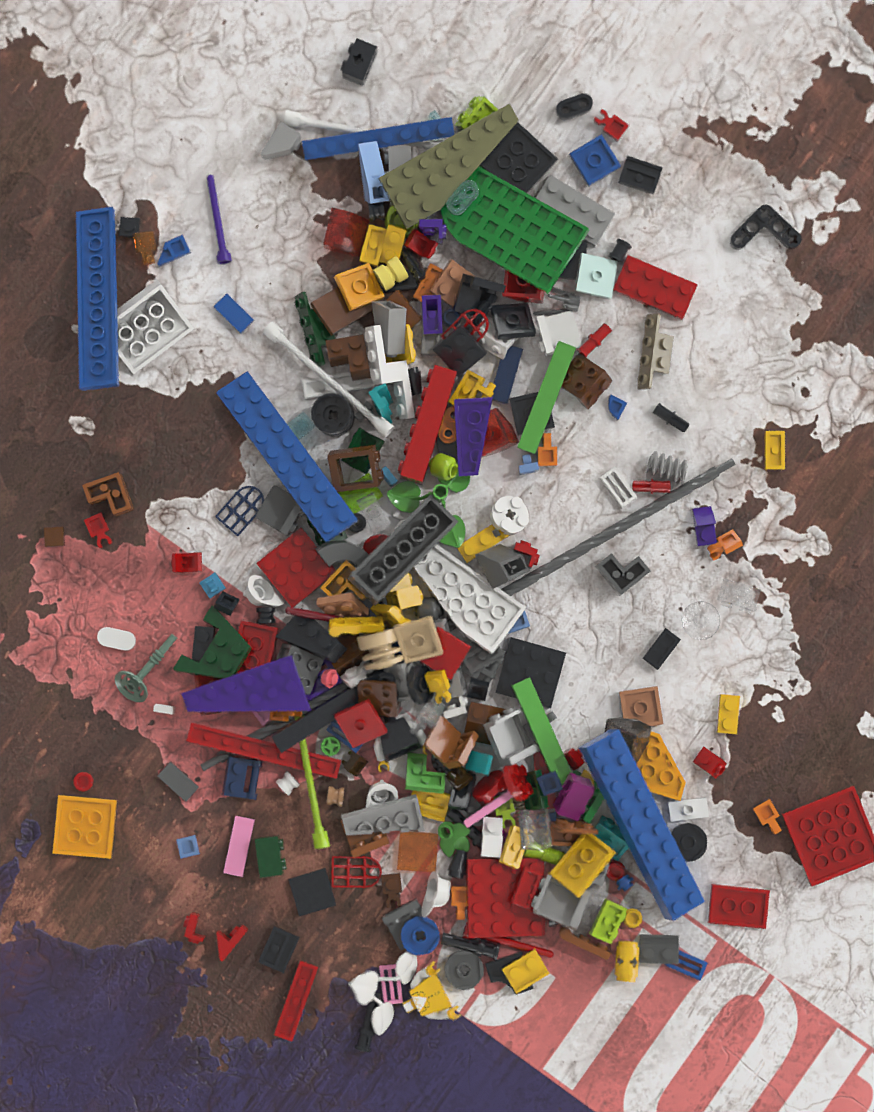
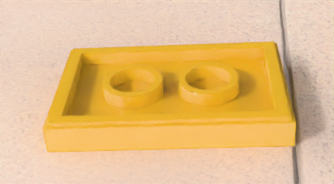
(582, 863)

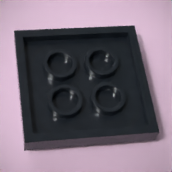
(519, 159)
(531, 661)

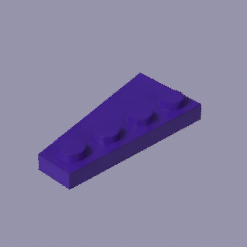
(471, 430)

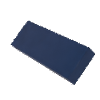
(506, 375)

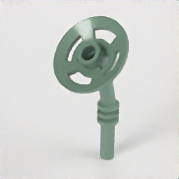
(136, 680)

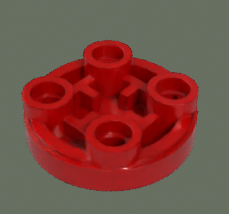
(516, 781)
(489, 786)

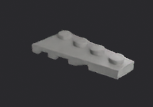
(395, 815)

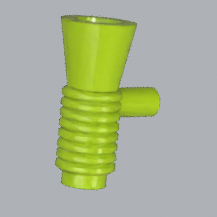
(549, 855)

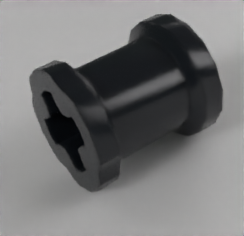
(620, 250)

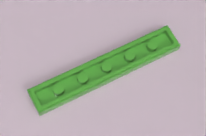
(546, 397)
(541, 728)

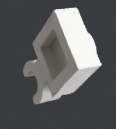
(355, 674)

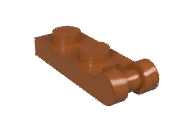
(584, 942)

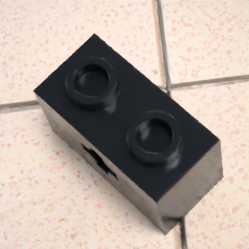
(359, 72)

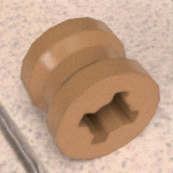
(335, 796)

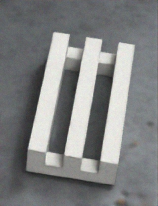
(612, 492)

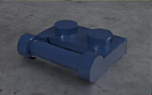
(235, 778)

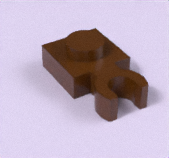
(391, 885)

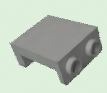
(509, 737)
(559, 903)

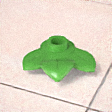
(455, 839)

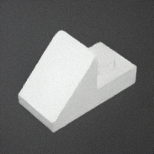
(491, 837)

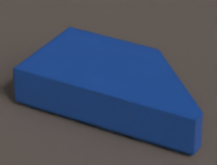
(173, 250)

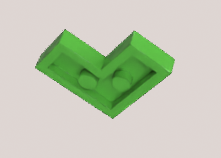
(421, 780)

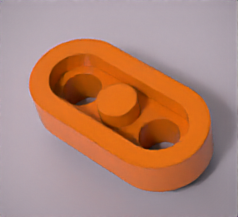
(448, 424)

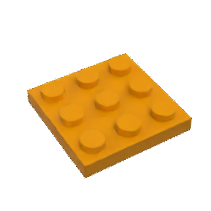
(84, 826)

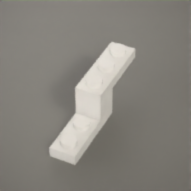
(389, 372)

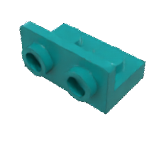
(381, 400)
(611, 835)

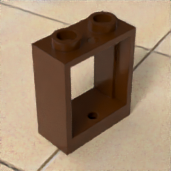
(336, 471)

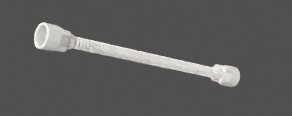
(296, 119)
(381, 425)

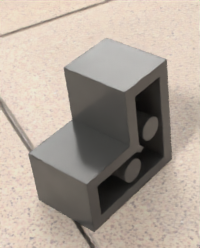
(622, 578)

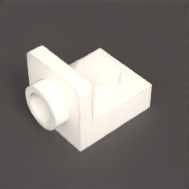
(453, 710)

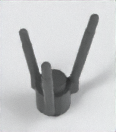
(569, 300)

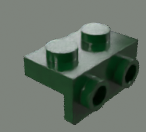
(360, 439)

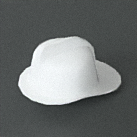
(262, 592)
(381, 793)
(436, 893)

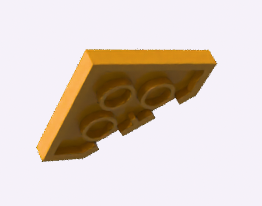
(660, 769)

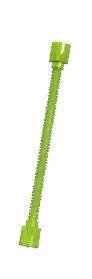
(320, 837)

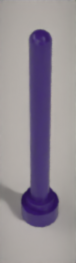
(223, 256)

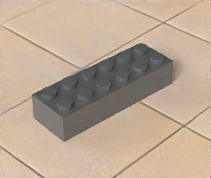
(402, 550)

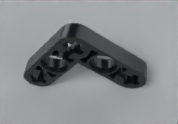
(763, 222)

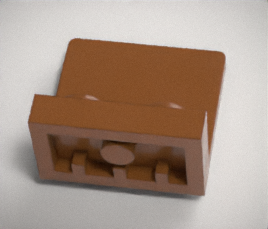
(366, 842)

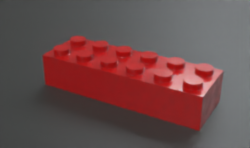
(428, 424)

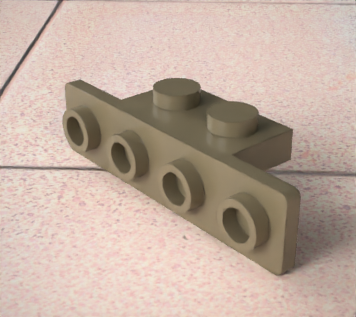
(655, 352)

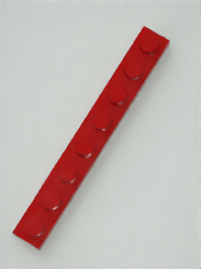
(260, 750)

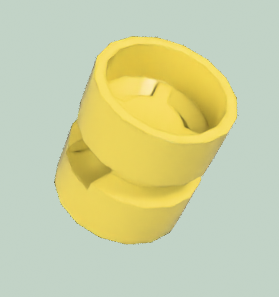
(389, 274)

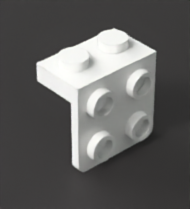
(557, 328)

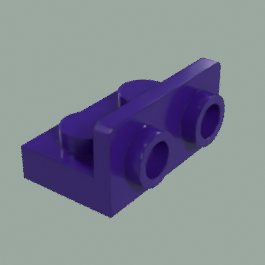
(432, 226)

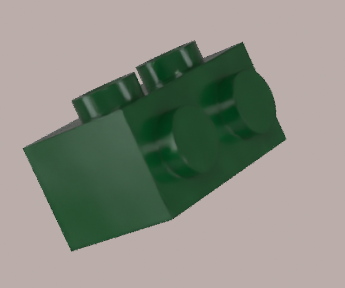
(270, 856)

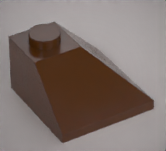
(477, 716)

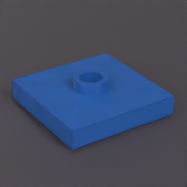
(595, 160)

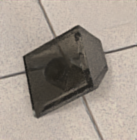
(634, 733)

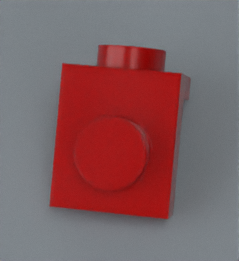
(421, 244)
(525, 548)
(186, 562)
(710, 762)
(190, 925)

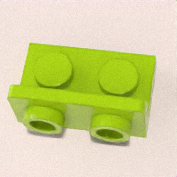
(478, 109)
(608, 921)

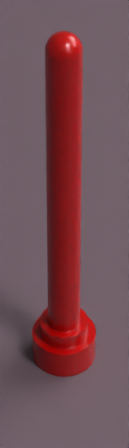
(514, 944)

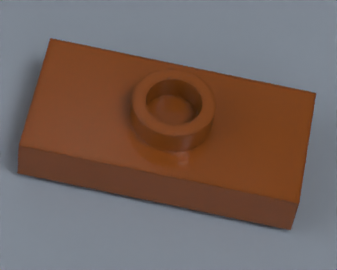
(412, 316)

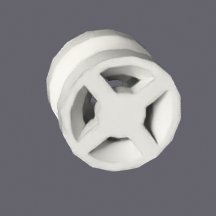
(287, 783)

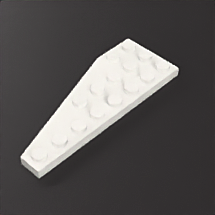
(468, 598)

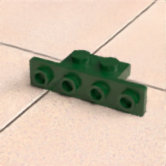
(313, 329)

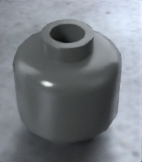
(429, 607)

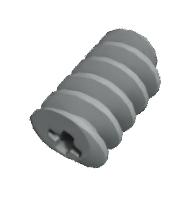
(667, 466)

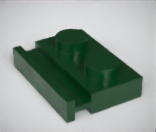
(536, 800)

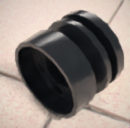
(322, 411)

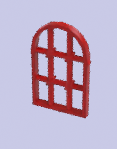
(469, 321)
(348, 877)

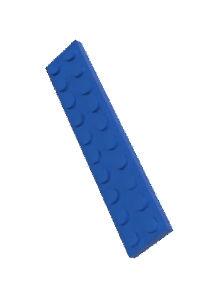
(97, 299)
(287, 457)

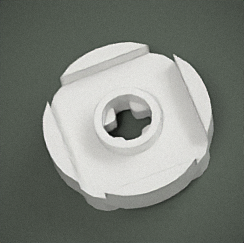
(505, 524)

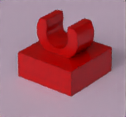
(574, 758)

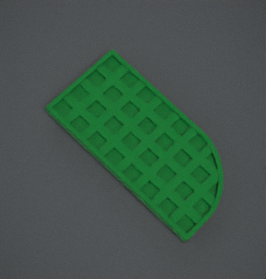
(516, 231)

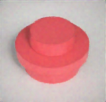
(329, 678)

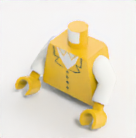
(430, 996)

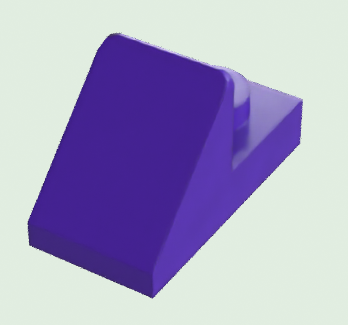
(432, 314)
(704, 526)

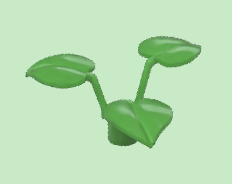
(406, 499)

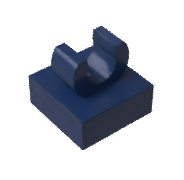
(549, 783)

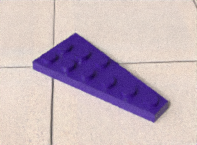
(262, 688)

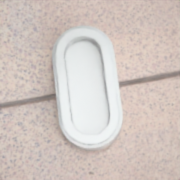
(116, 638)

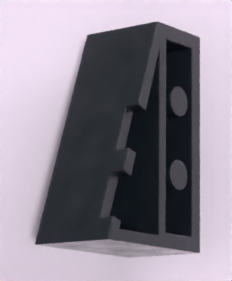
(312, 638)

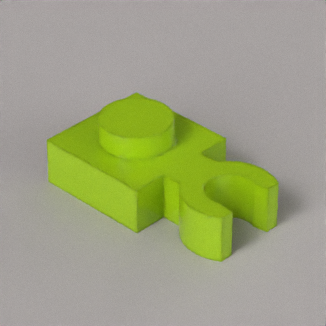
(505, 810)

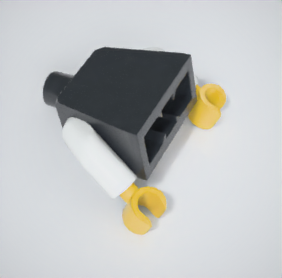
(397, 741)

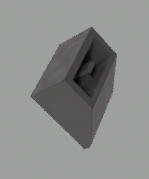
(501, 564)

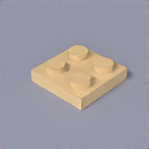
(418, 639)

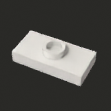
(688, 809)

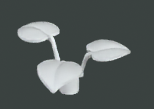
(366, 985)

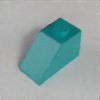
(479, 762)

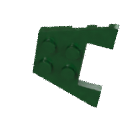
(222, 656)

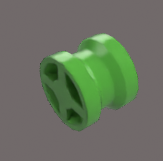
(328, 747)

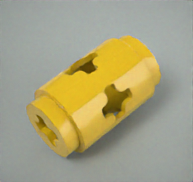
(627, 951)

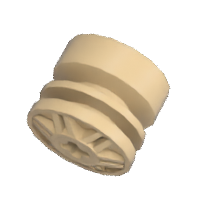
(380, 649)

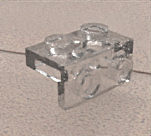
(535, 829)

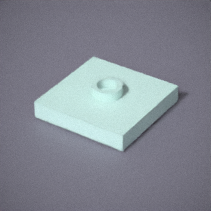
(595, 276)

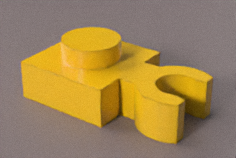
(438, 683)

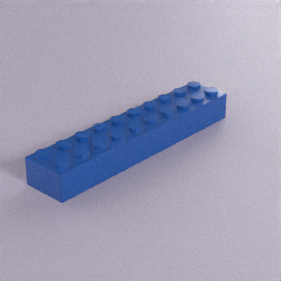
(641, 824)

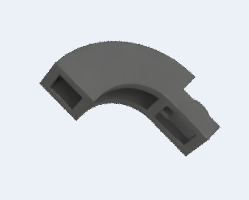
(341, 550)

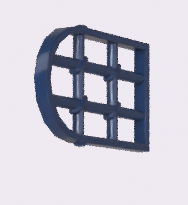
(241, 517)

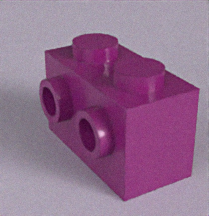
(574, 796)

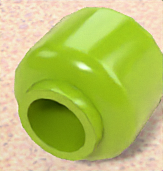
(443, 466)

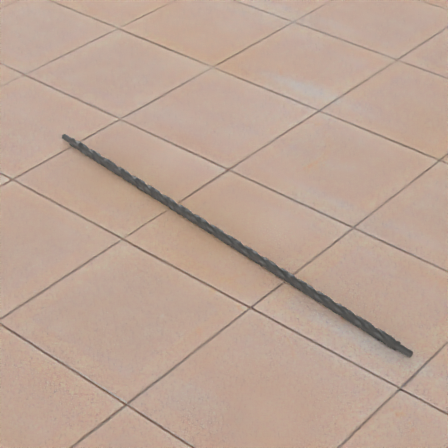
(524, 582)

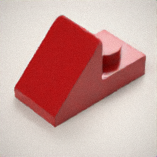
(226, 944)

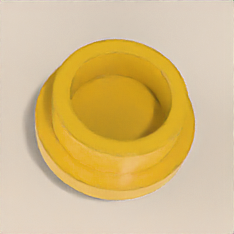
(633, 918)

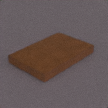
(335, 313)

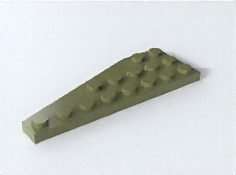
(430, 178)

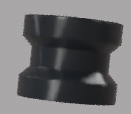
(376, 211)
(265, 615)

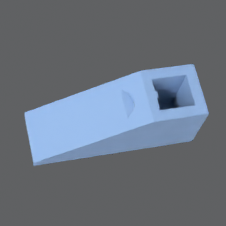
(371, 170)

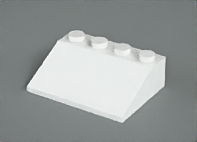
(149, 326)

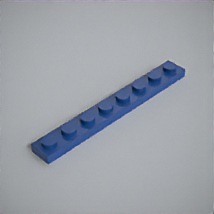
(384, 136)

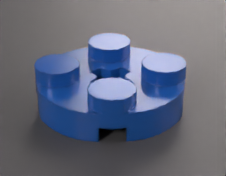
(422, 946)

